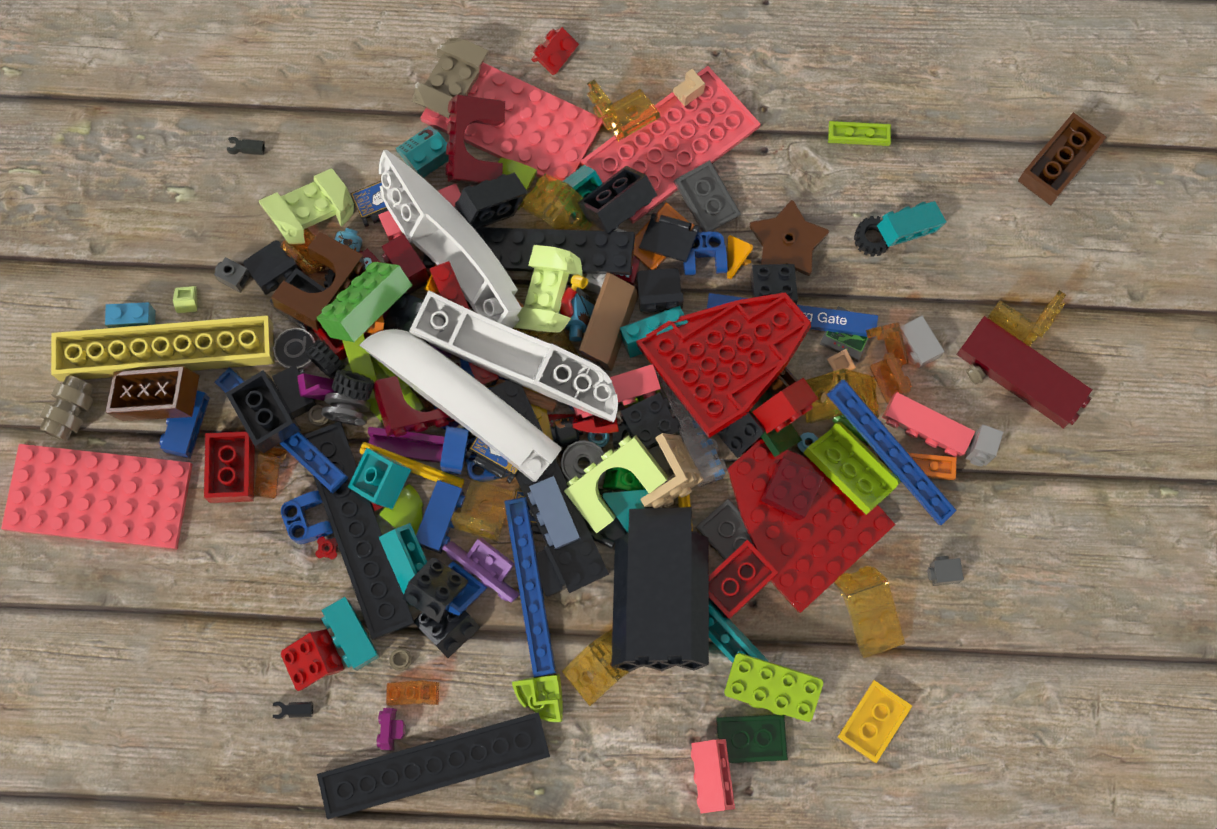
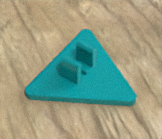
(623, 501)

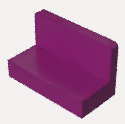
(314, 386)

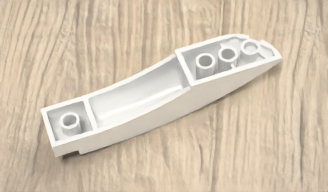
(447, 236)
(516, 356)
(464, 400)

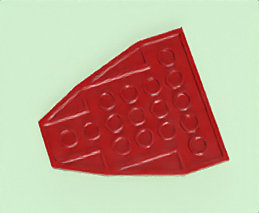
(726, 355)
(808, 550)

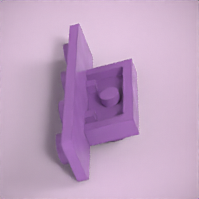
(486, 564)

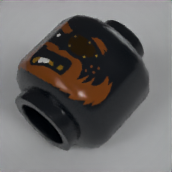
(564, 433)

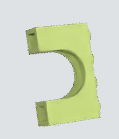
(585, 491)

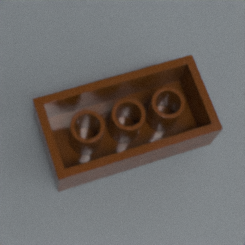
(1062, 159)

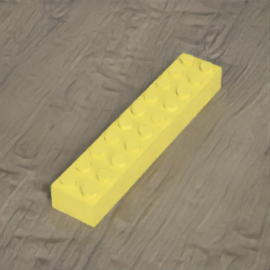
(185, 344)

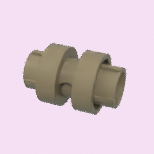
(71, 399)

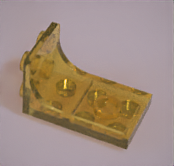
(871, 610)

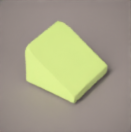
(185, 299)

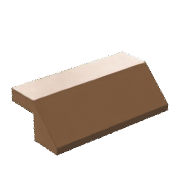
(610, 313)

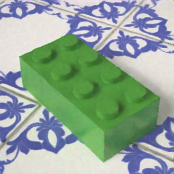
(364, 301)

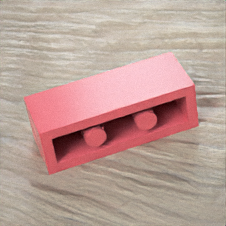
(712, 776)

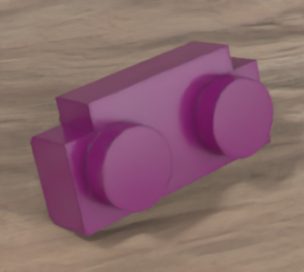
(390, 729)

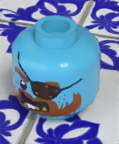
(349, 238)

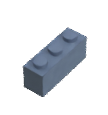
(553, 513)

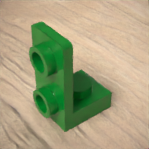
(621, 478)

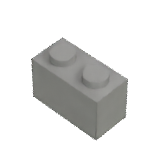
(920, 342)
(984, 445)

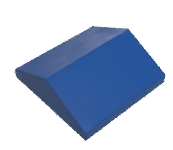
(468, 594)

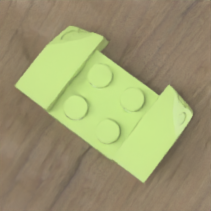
(309, 206)
(547, 289)

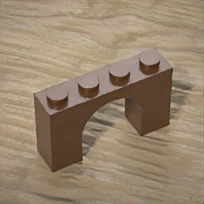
(308, 306)

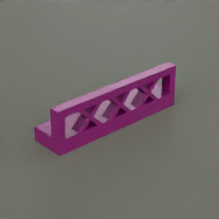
(411, 445)

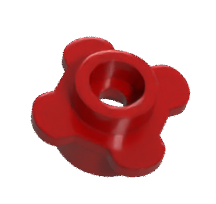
(322, 543)

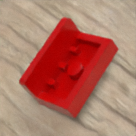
(555, 50)

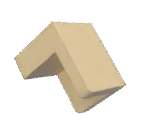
(690, 88)

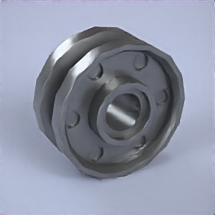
(345, 409)
(578, 452)

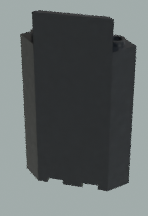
(661, 592)

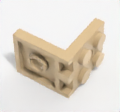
(684, 469)

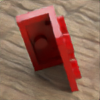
(311, 659)

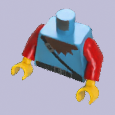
(578, 307)

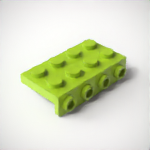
(852, 467)

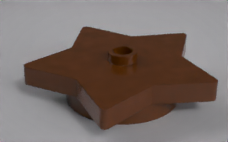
(792, 226)

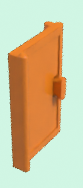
(651, 259)

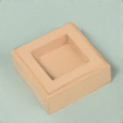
(841, 360)

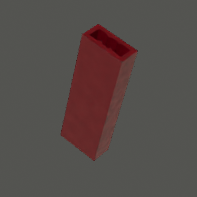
(1025, 373)

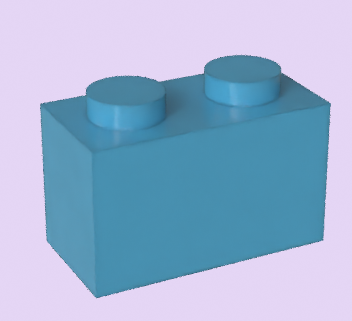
(129, 315)

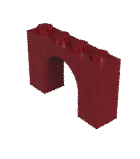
(461, 165)
(398, 415)

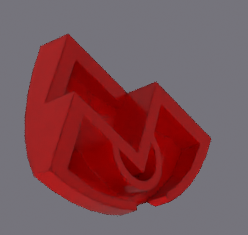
(595, 424)

